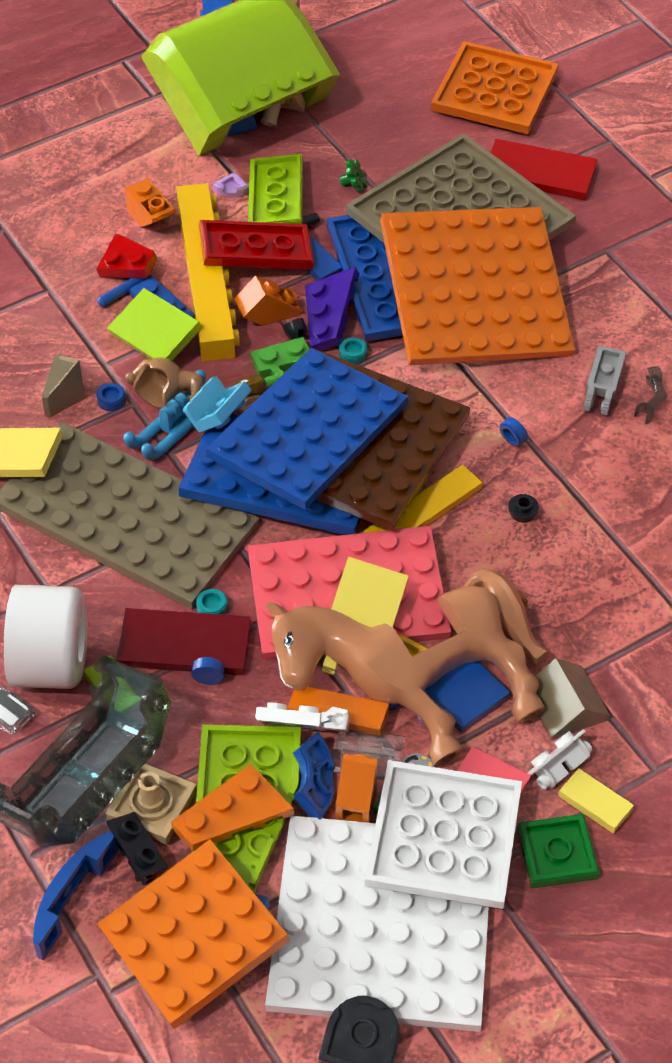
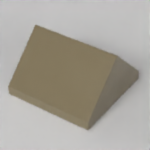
(568, 699)

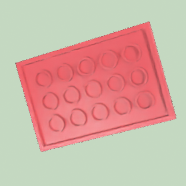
(311, 570)

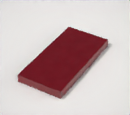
(179, 638)

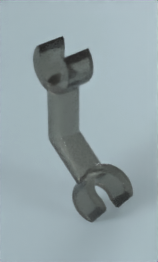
(654, 380)

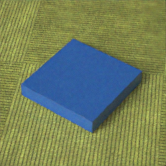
(468, 693)

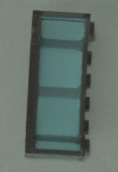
(90, 758)

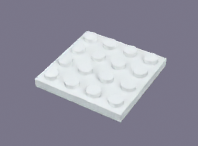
(444, 834)

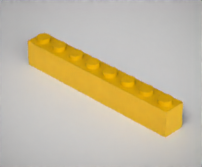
(207, 282)

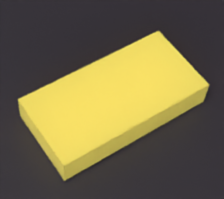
(596, 800)

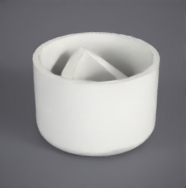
(45, 636)

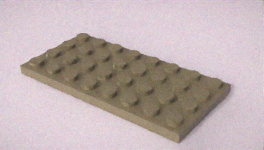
(129, 517)

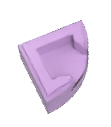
(231, 186)

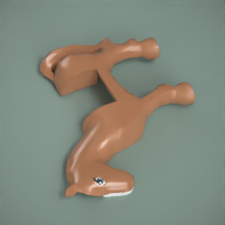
(488, 626)

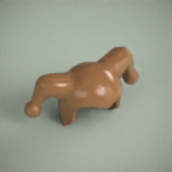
(161, 380)

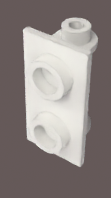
(569, 750)

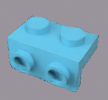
(215, 404)

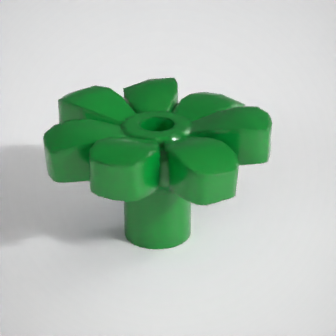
(354, 176)

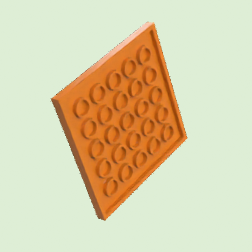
(476, 285)

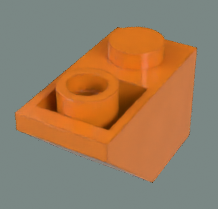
(147, 203)
(267, 302)
(356, 788)

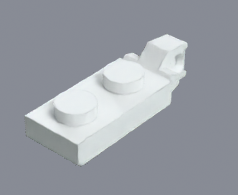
(306, 718)

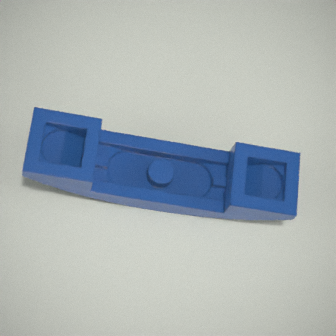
(92, 857)

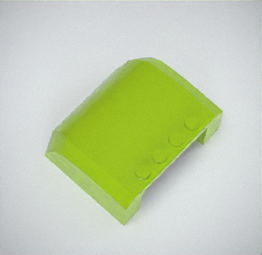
(237, 66)

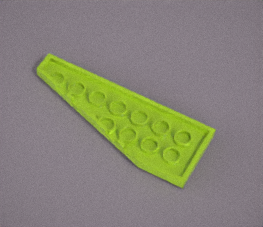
(225, 753)

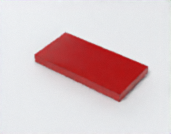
(547, 168)
(255, 244)

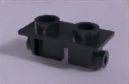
(137, 847)

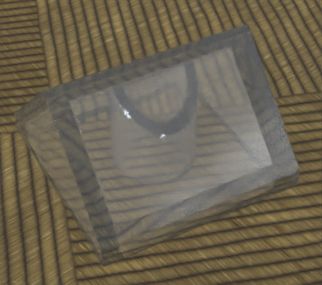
(376, 747)

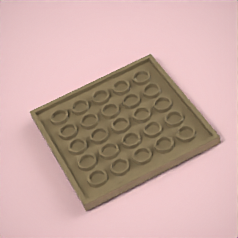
(456, 178)

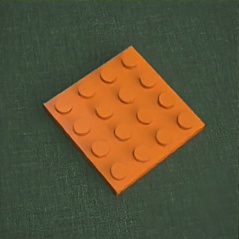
(495, 87)
(193, 933)

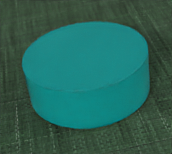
(353, 350)
(212, 602)

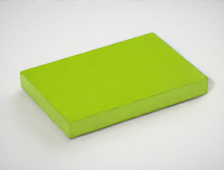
(154, 326)

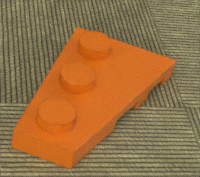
(234, 806)

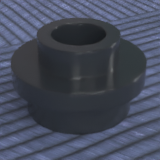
(520, 513)

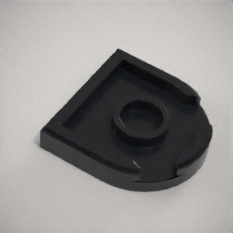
(361, 1032)

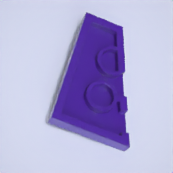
(327, 308)

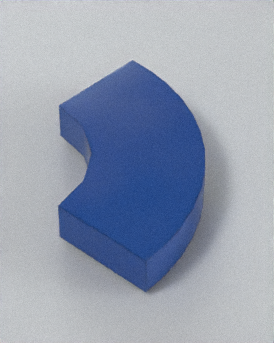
(317, 780)

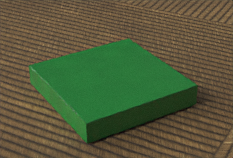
(557, 851)

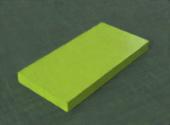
(276, 189)

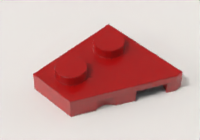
(126, 259)

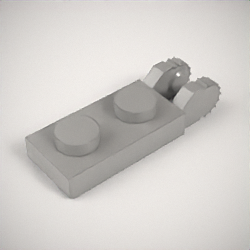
(604, 377)

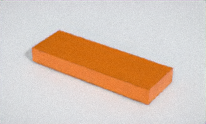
(365, 714)

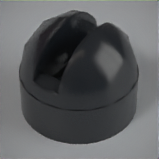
(295, 328)

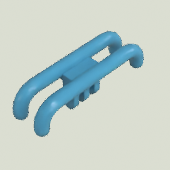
(171, 420)

